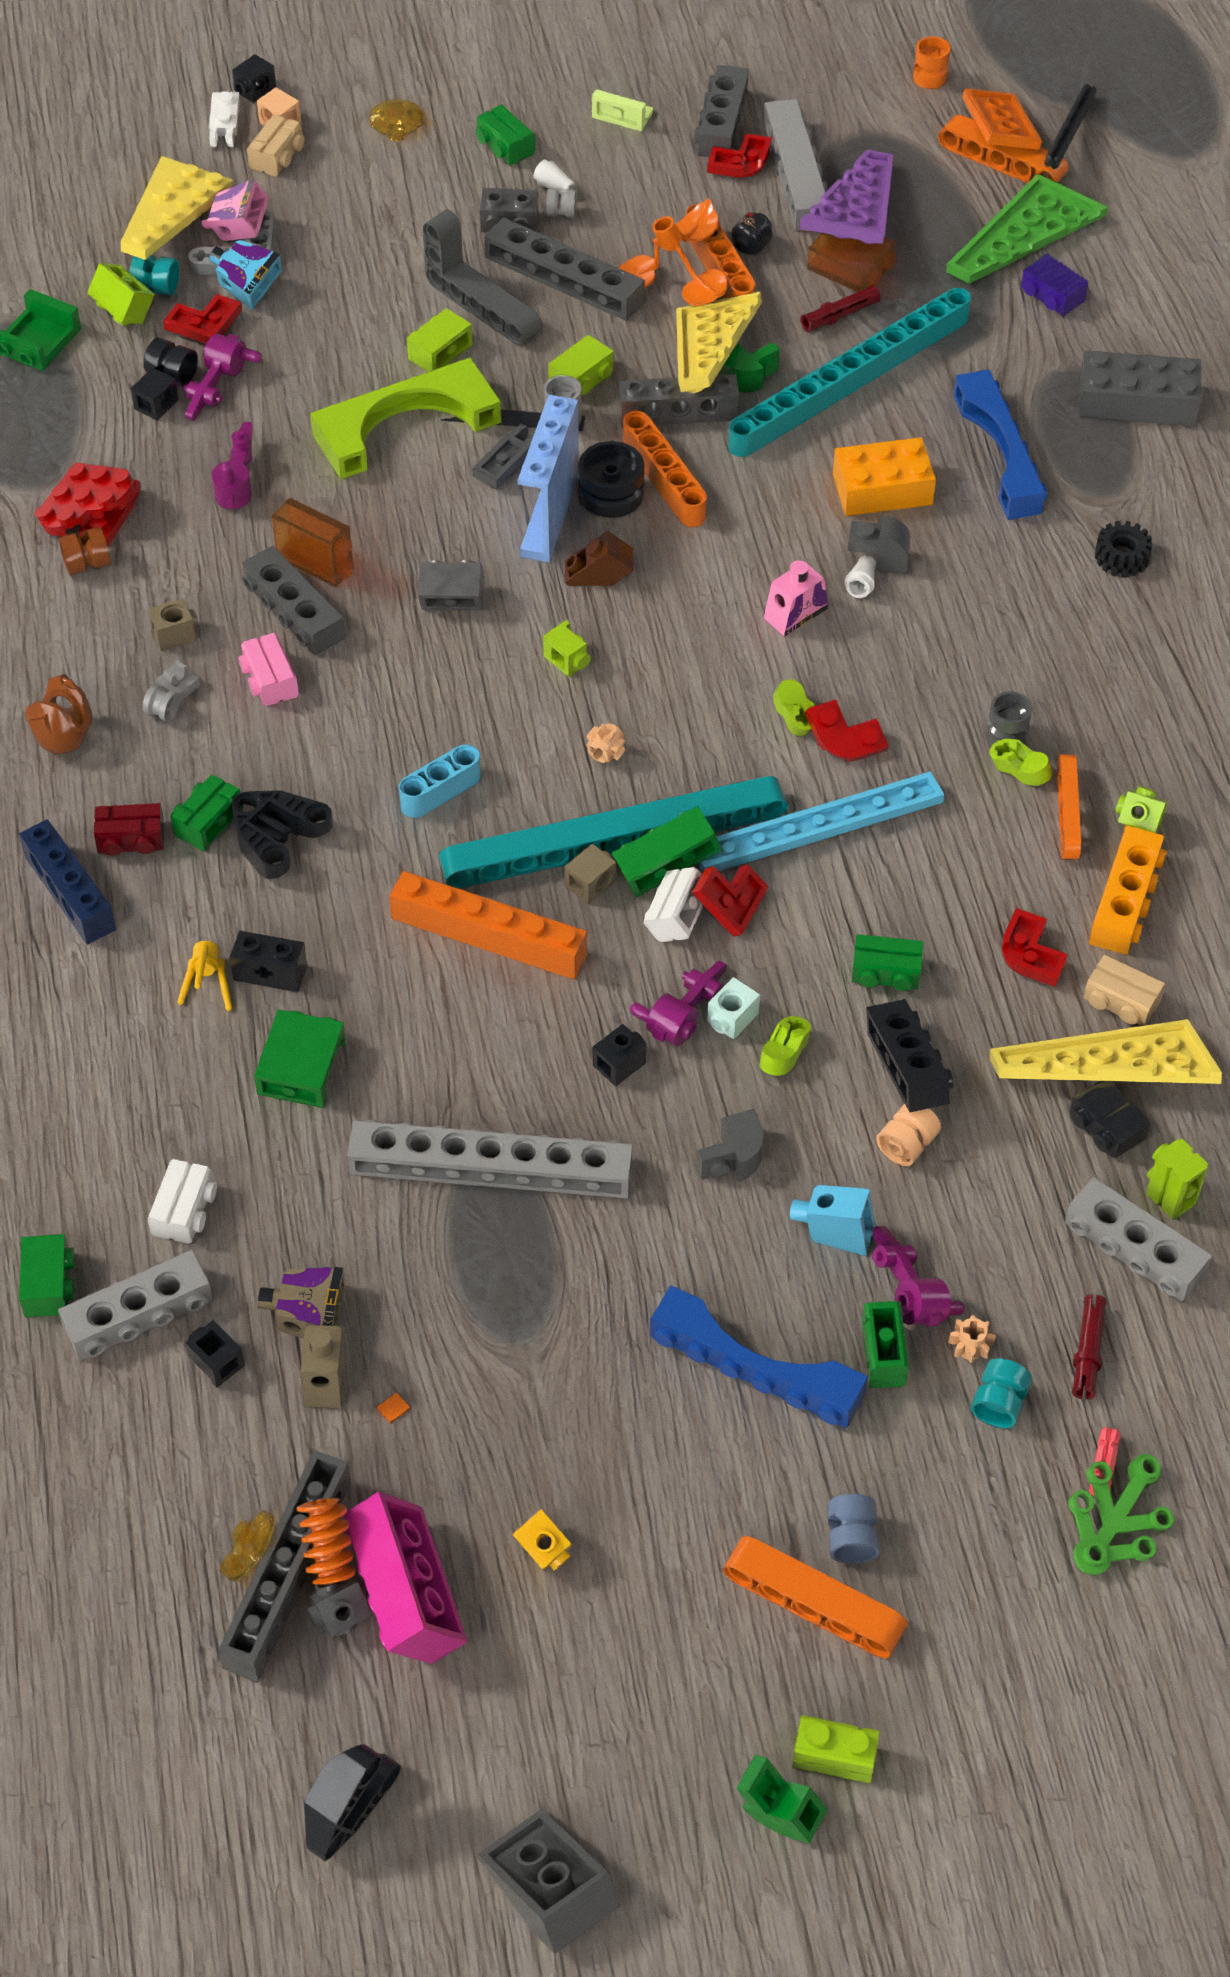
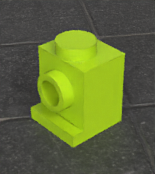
(565, 649)

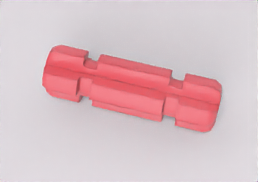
(1107, 1452)

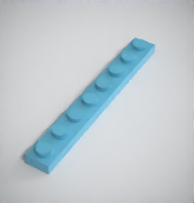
(825, 821)

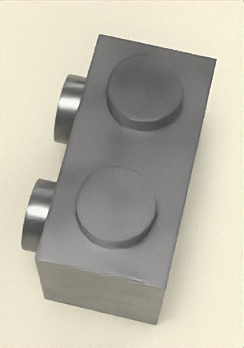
(512, 204)
(451, 585)

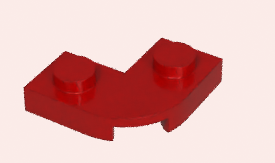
(741, 163)
(844, 741)
(1024, 953)

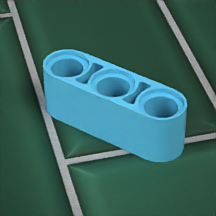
(439, 781)

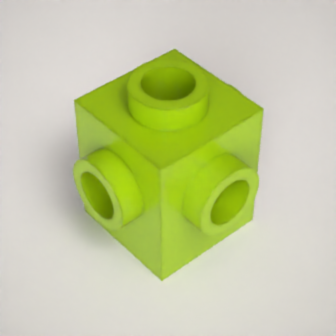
(1153, 808)

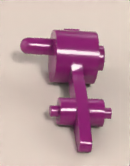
(221, 356)
(232, 477)
(675, 1018)
(921, 1300)

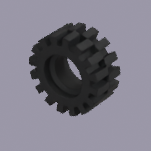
(1119, 560)

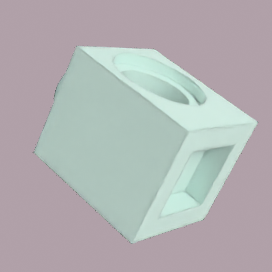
(733, 997)

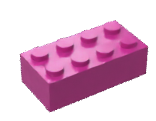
(404, 1578)

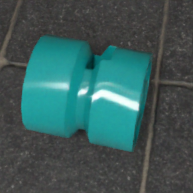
(157, 274)
(1000, 1397)

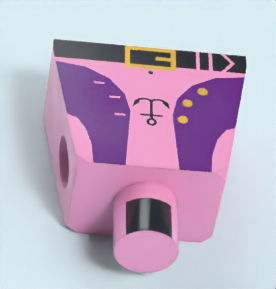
(237, 212)
(795, 598)

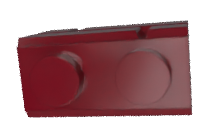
(129, 828)

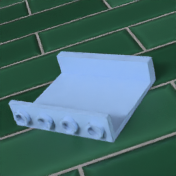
(554, 469)

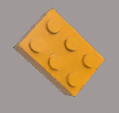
(883, 476)

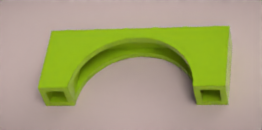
(449, 389)

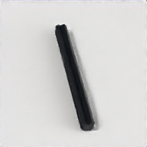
(1070, 126)

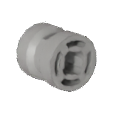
(567, 206)

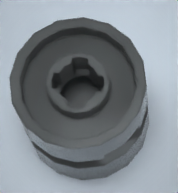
(1009, 717)

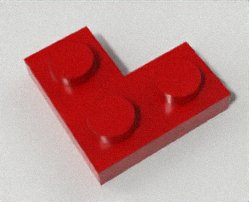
(201, 325)
(731, 902)

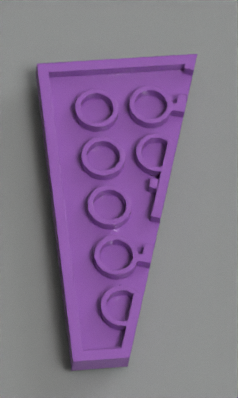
(857, 203)

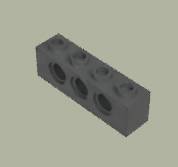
(722, 109)
(293, 600)

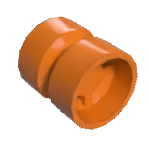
(931, 62)

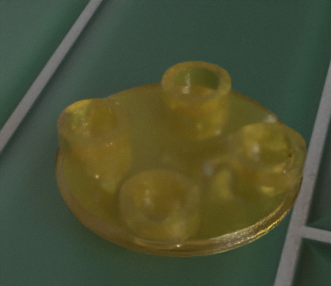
(396, 118)
(249, 1547)

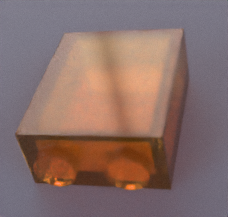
(851, 260)
(313, 542)

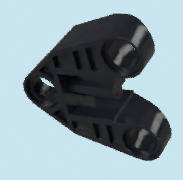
(271, 822)
(345, 1797)

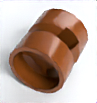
(84, 551)

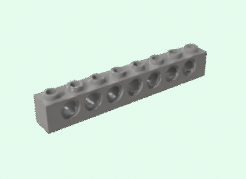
(503, 1171)

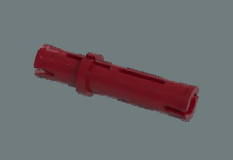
(831, 312)
(1087, 1359)

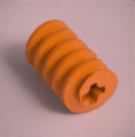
(327, 1540)

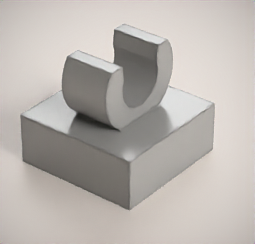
(178, 679)

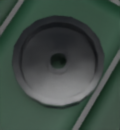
(611, 479)

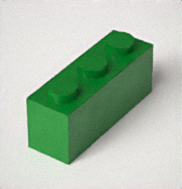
(667, 847)

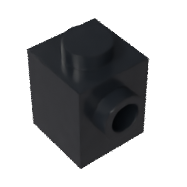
(619, 1054)

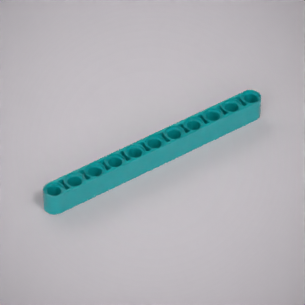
(848, 372)
(562, 841)

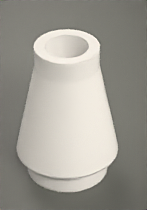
(552, 177)
(861, 578)

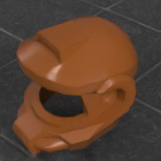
(59, 728)

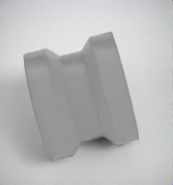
(161, 703)

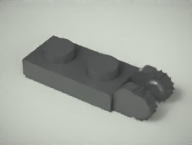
(504, 457)

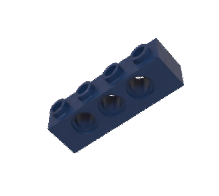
(67, 881)

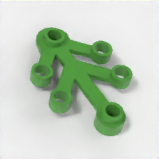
(1115, 1518)

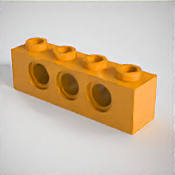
(1127, 889)

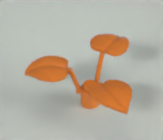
(696, 226)

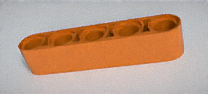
(965, 139)
(720, 254)
(666, 469)
(815, 1597)

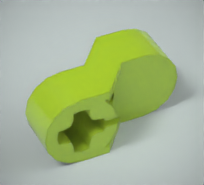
(792, 704)
(1020, 761)
(785, 1045)

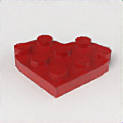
(85, 495)

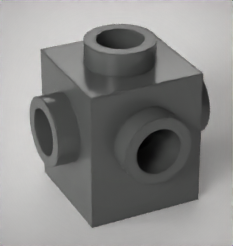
(337, 1606)

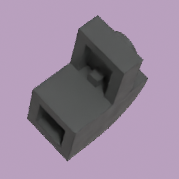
(886, 539)
(739, 1151)

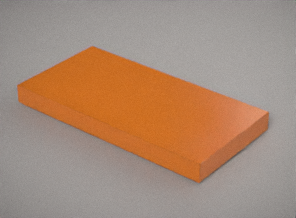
(1001, 119)

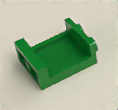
(40, 330)
(299, 1057)

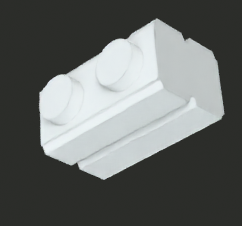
(674, 906)
(182, 1201)

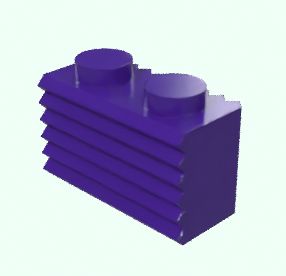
(1054, 284)

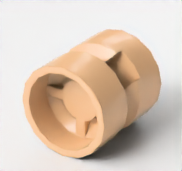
(907, 1135)

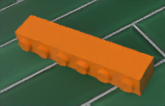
(488, 924)

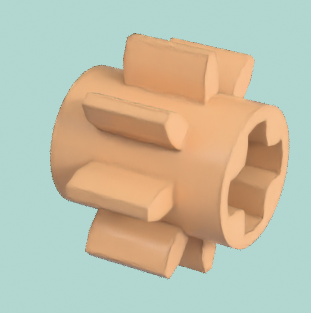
(606, 743)
(976, 1330)

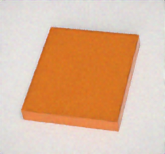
(393, 1408)

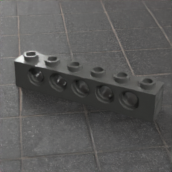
(564, 269)
(280, 1572)

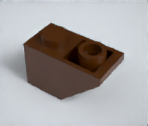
(599, 562)

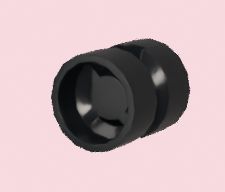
(171, 359)

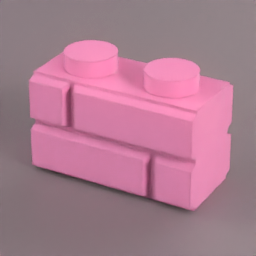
(269, 670)

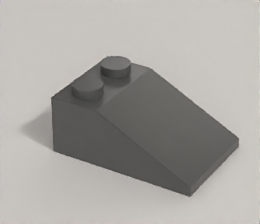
(550, 1880)

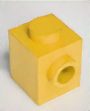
(536, 1528)

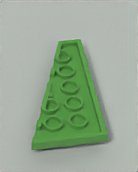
(1027, 223)

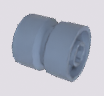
(852, 1533)

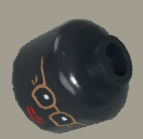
(752, 233)

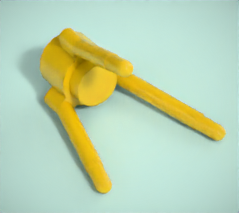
(205, 963)

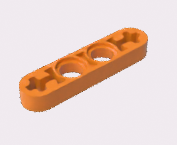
(1068, 807)

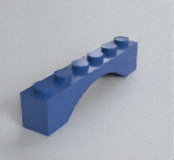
(981, 402)
(822, 1388)

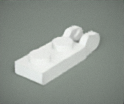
(224, 117)

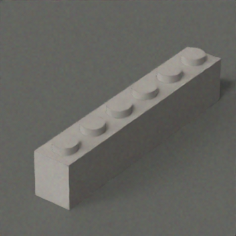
(794, 157)

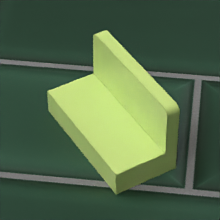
(620, 110)

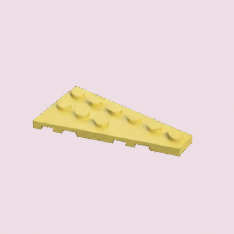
(169, 204)
(708, 336)
(1134, 1054)

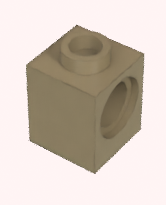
(173, 624)
(590, 873)

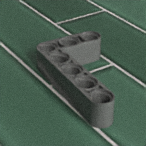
(470, 288)

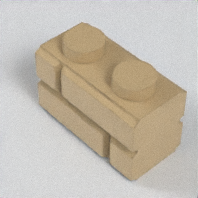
(275, 145)
(1124, 991)

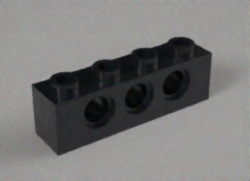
(909, 1055)

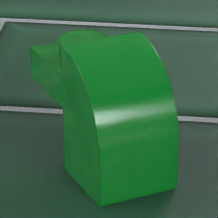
(752, 367)
(780, 1804)

